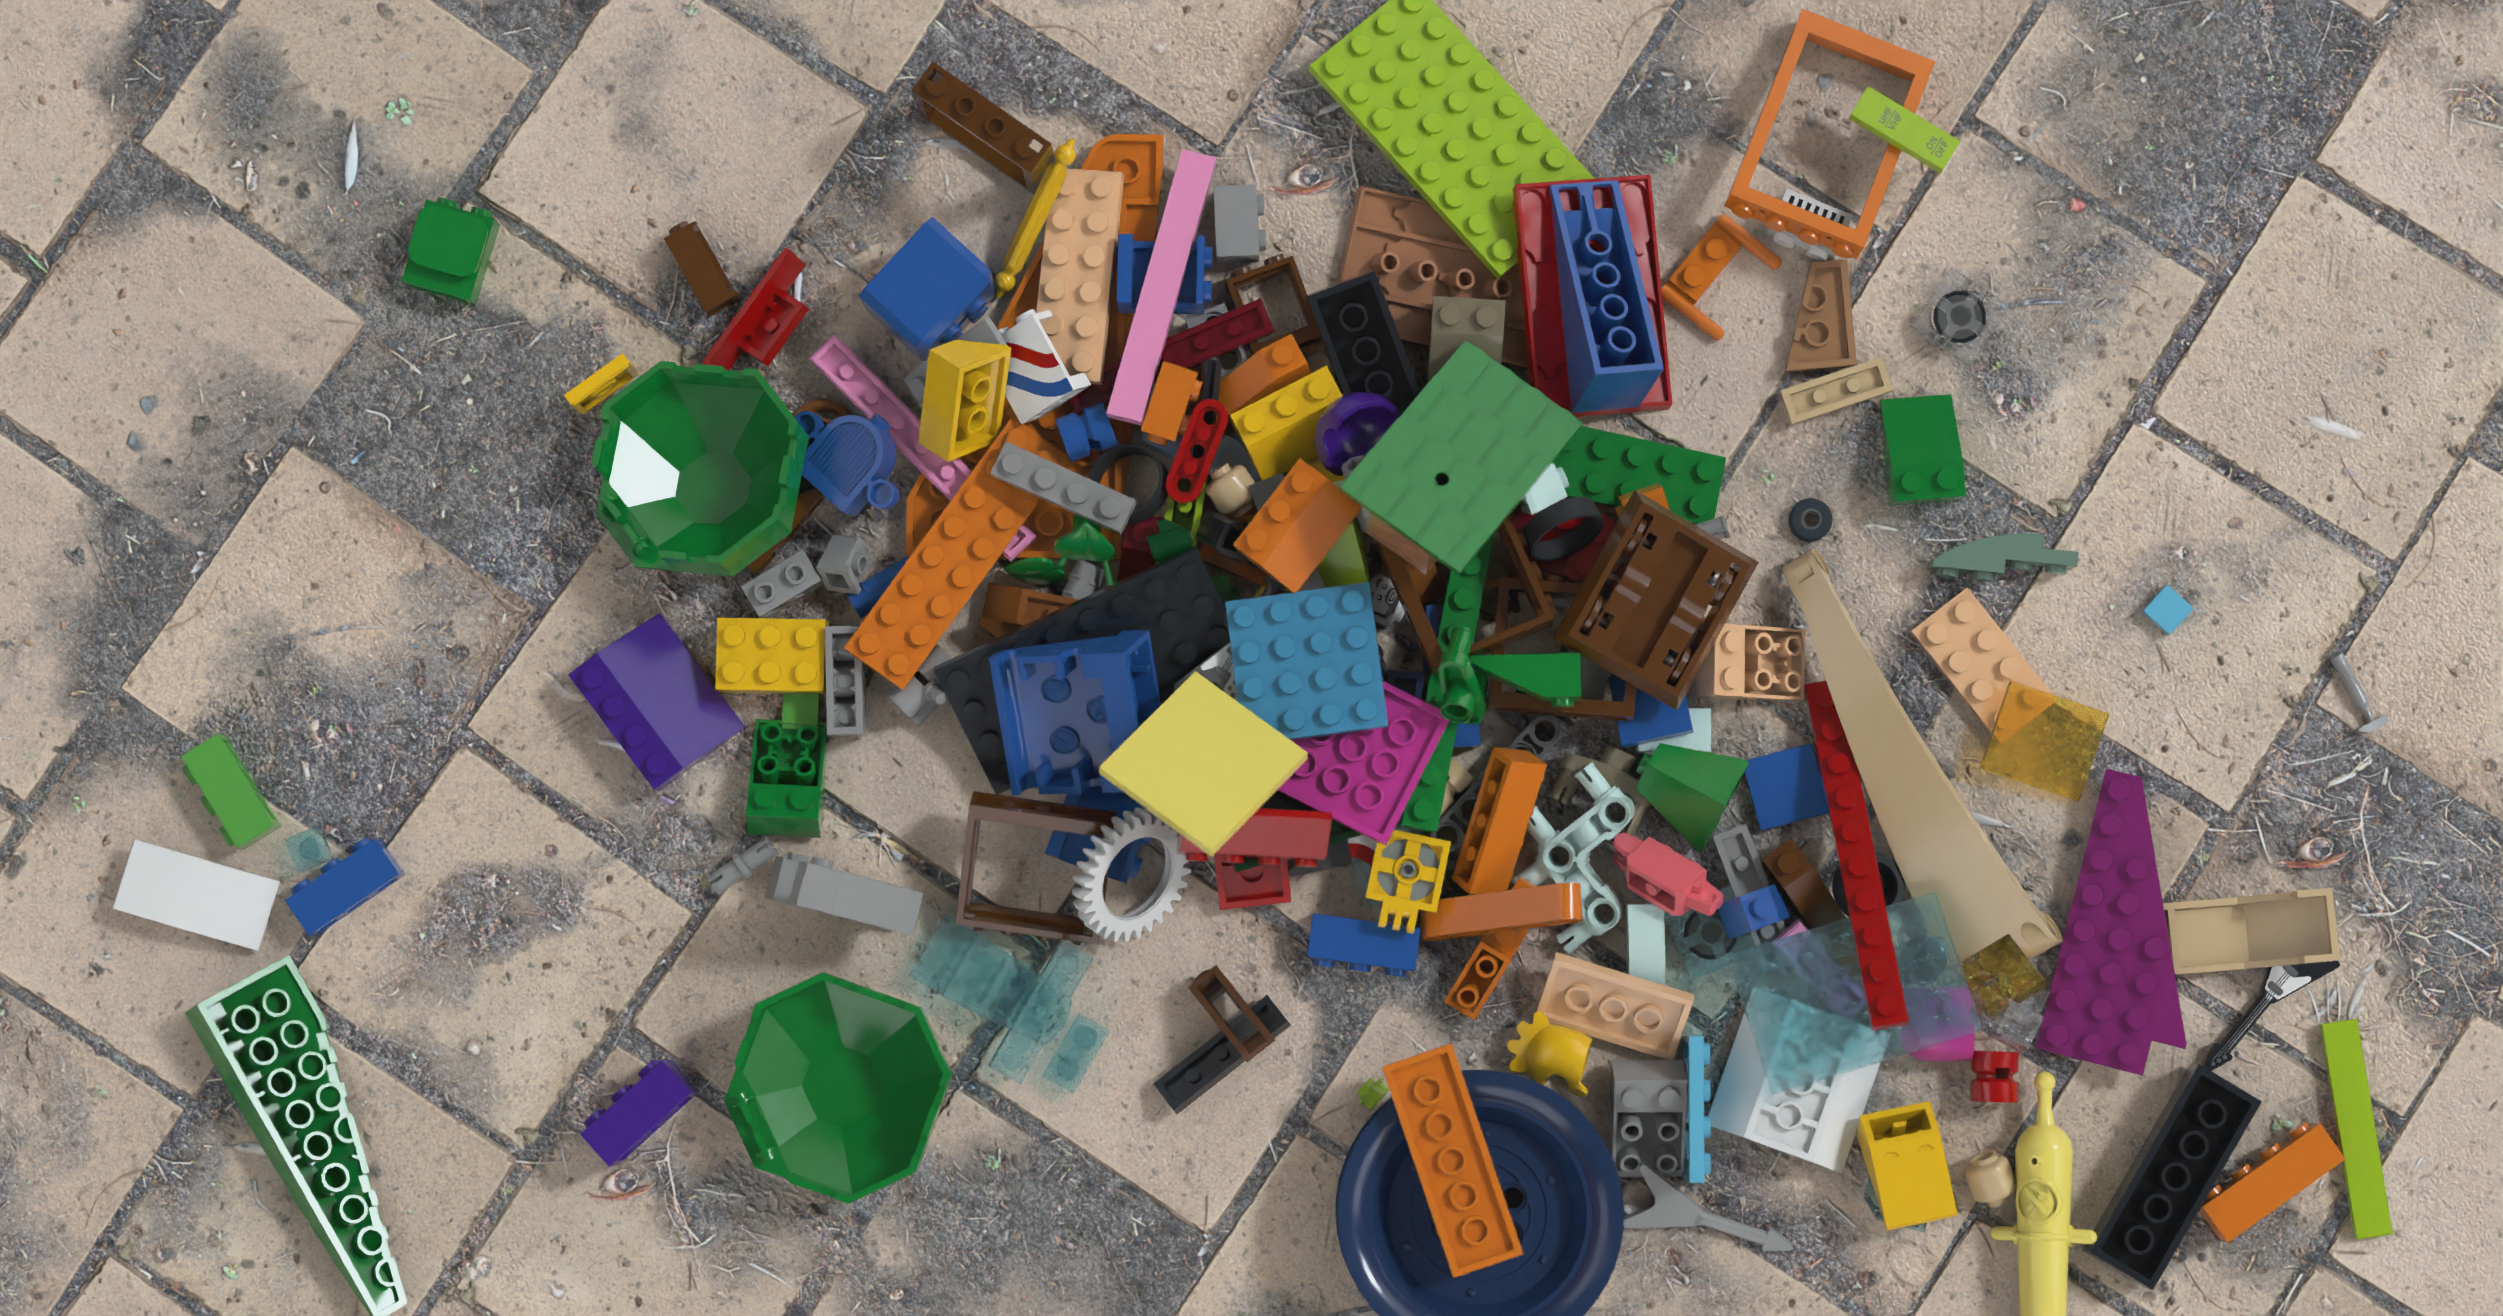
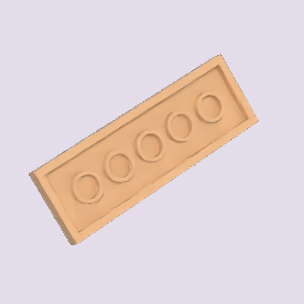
(1080, 268)

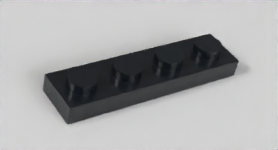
(1213, 1061)

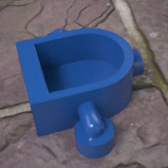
(850, 460)

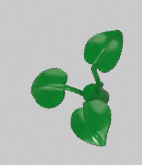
(1082, 543)

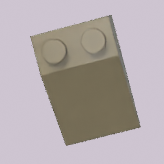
(1461, 320)

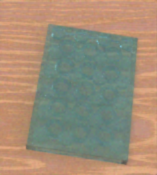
(1811, 1002)

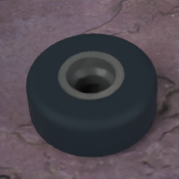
(1801, 529)

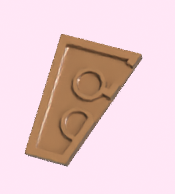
(1824, 321)

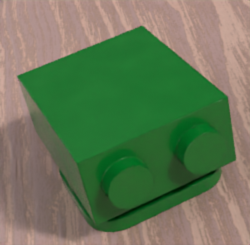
(450, 250)

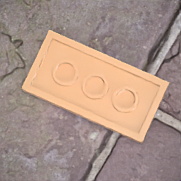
(1974, 655)
(1615, 1006)

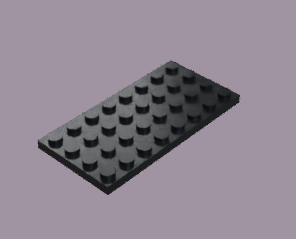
(1168, 599)

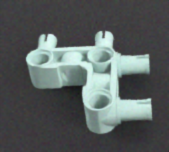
(1579, 840)

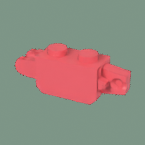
(1665, 876)

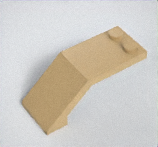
(2252, 931)

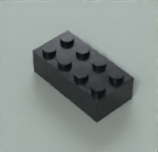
(1364, 340)

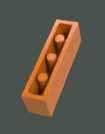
(1499, 821)
(2270, 1181)

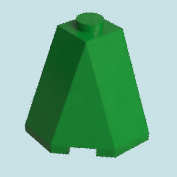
(1690, 788)

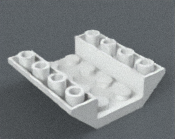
(1806, 1121)

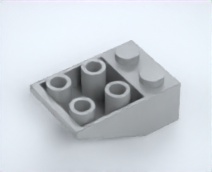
(1648, 1116)

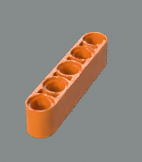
(1503, 912)

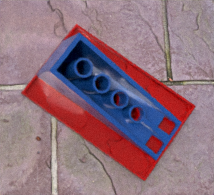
(1593, 294)

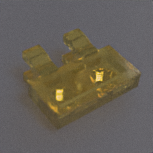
(2012, 970)

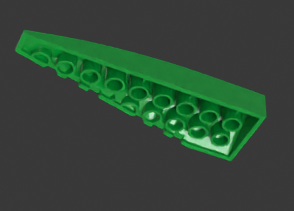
(286, 1082)

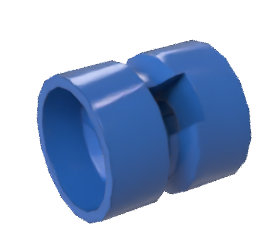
(1086, 432)

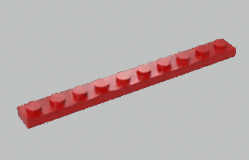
(1857, 863)

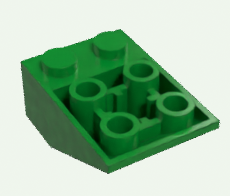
(787, 780)

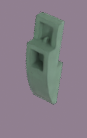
(1988, 557)

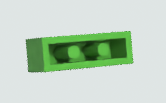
(229, 792)

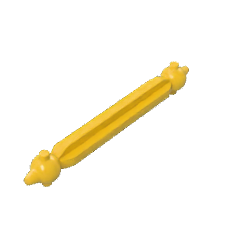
(1035, 217)

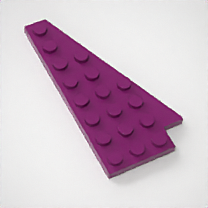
(2115, 962)

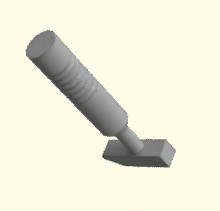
(2357, 694)

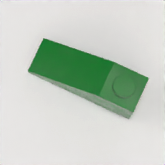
(1542, 676)

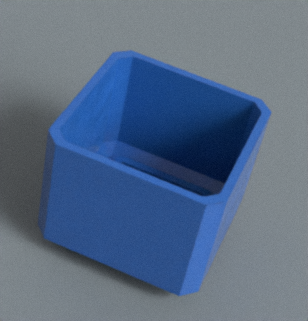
(929, 290)

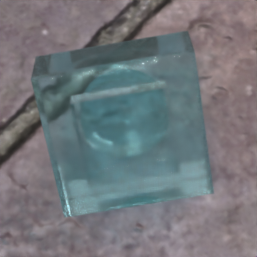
(309, 849)

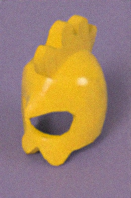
(1549, 1051)

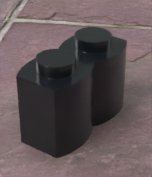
(1221, 533)

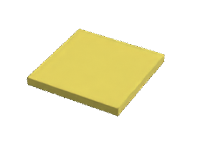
(1203, 763)

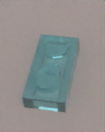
(1076, 1053)

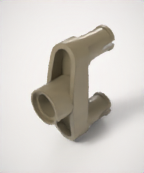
(1615, 768)

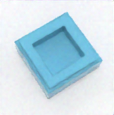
(2167, 610)

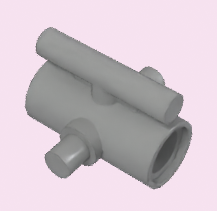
(924, 690)

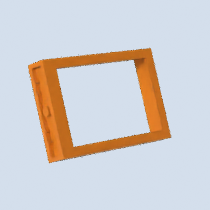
(1787, 217)

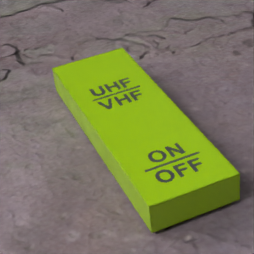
(1904, 129)

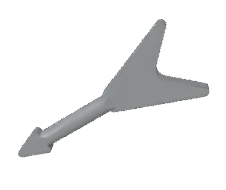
(1676, 1209)

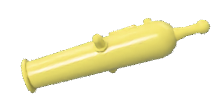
(2043, 1210)

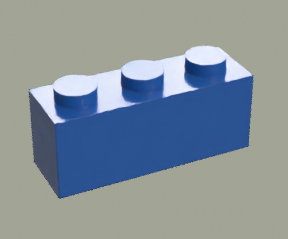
(344, 886)
(1362, 945)

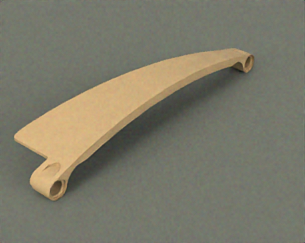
(1917, 807)

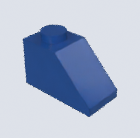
(1753, 911)

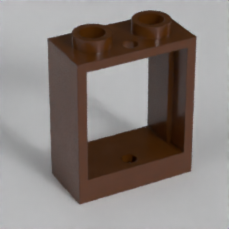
(1274, 267)

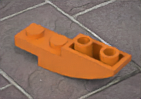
(1485, 967)

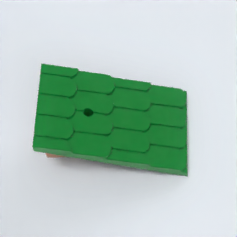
(1458, 461)

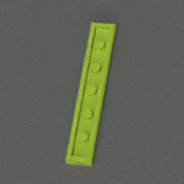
(2355, 1129)

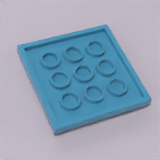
(1309, 660)

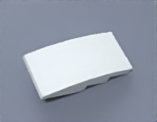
(195, 894)

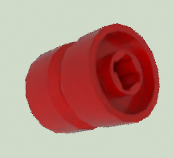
(1989, 1089)

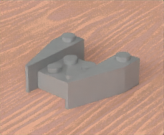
(842, 894)

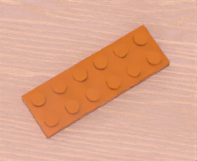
(1452, 1160)

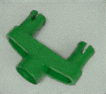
(1460, 685)

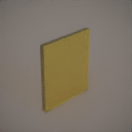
(2044, 740)

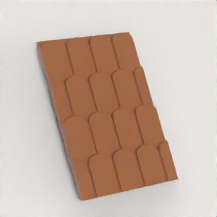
(1421, 259)

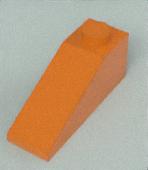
(1263, 374)

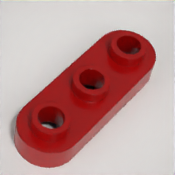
(1201, 434)

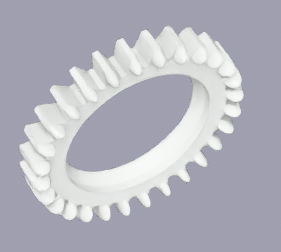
(1090, 894)

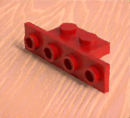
(764, 319)

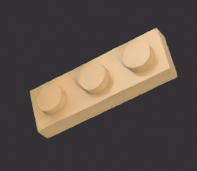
(1836, 391)

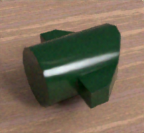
(1169, 541)

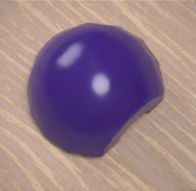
(1352, 428)

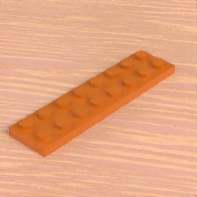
(948, 563)

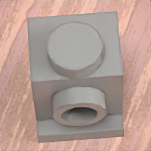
(843, 564)

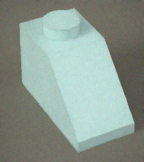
(1546, 491)

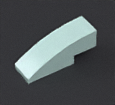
(1645, 942)

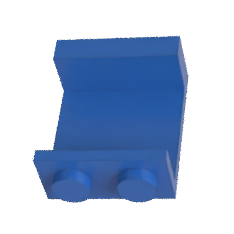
(1070, 846)

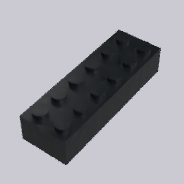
(2172, 1175)

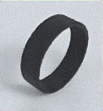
(1128, 449)
(1569, 542)

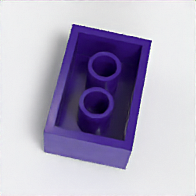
(638, 1111)

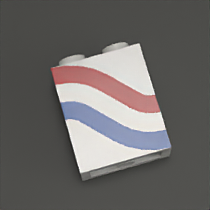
(1036, 374)

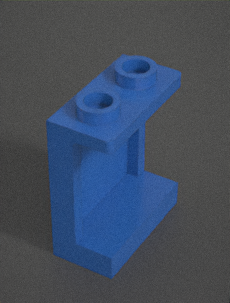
(1133, 266)

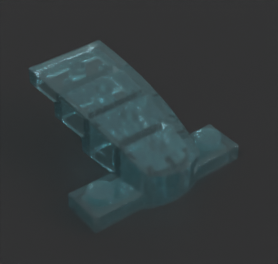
(1003, 989)

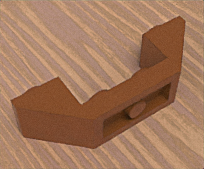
(1020, 604)

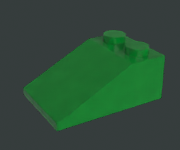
(1922, 450)

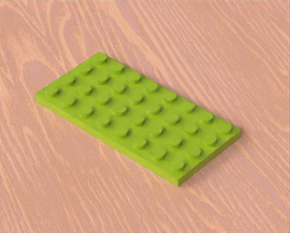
(1445, 121)

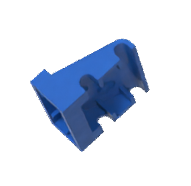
(1072, 708)

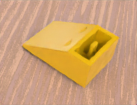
(1907, 1165)

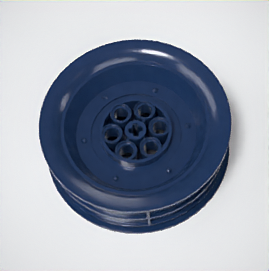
(1565, 1219)

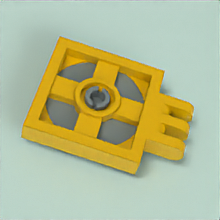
(1407, 877)

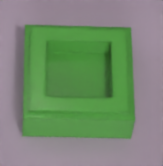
(800, 709)

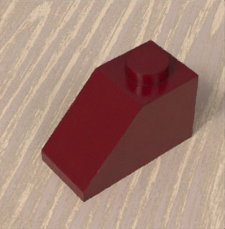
(1136, 550)

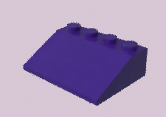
(657, 702)

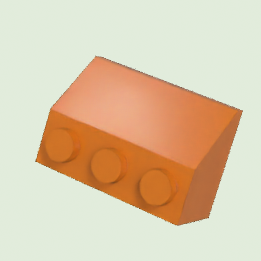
(1297, 526)

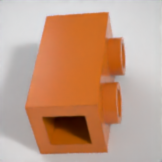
(1169, 402)

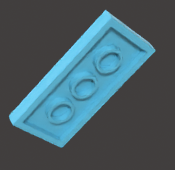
(1695, 1056)

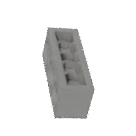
(844, 685)

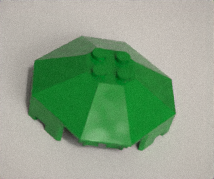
(698, 468)
(837, 1087)

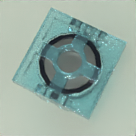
(1704, 938)

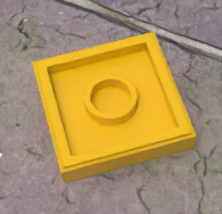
(601, 384)

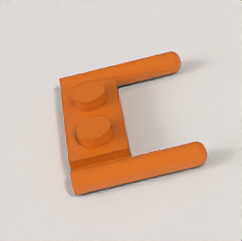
(1704, 266)

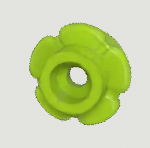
(1372, 1093)

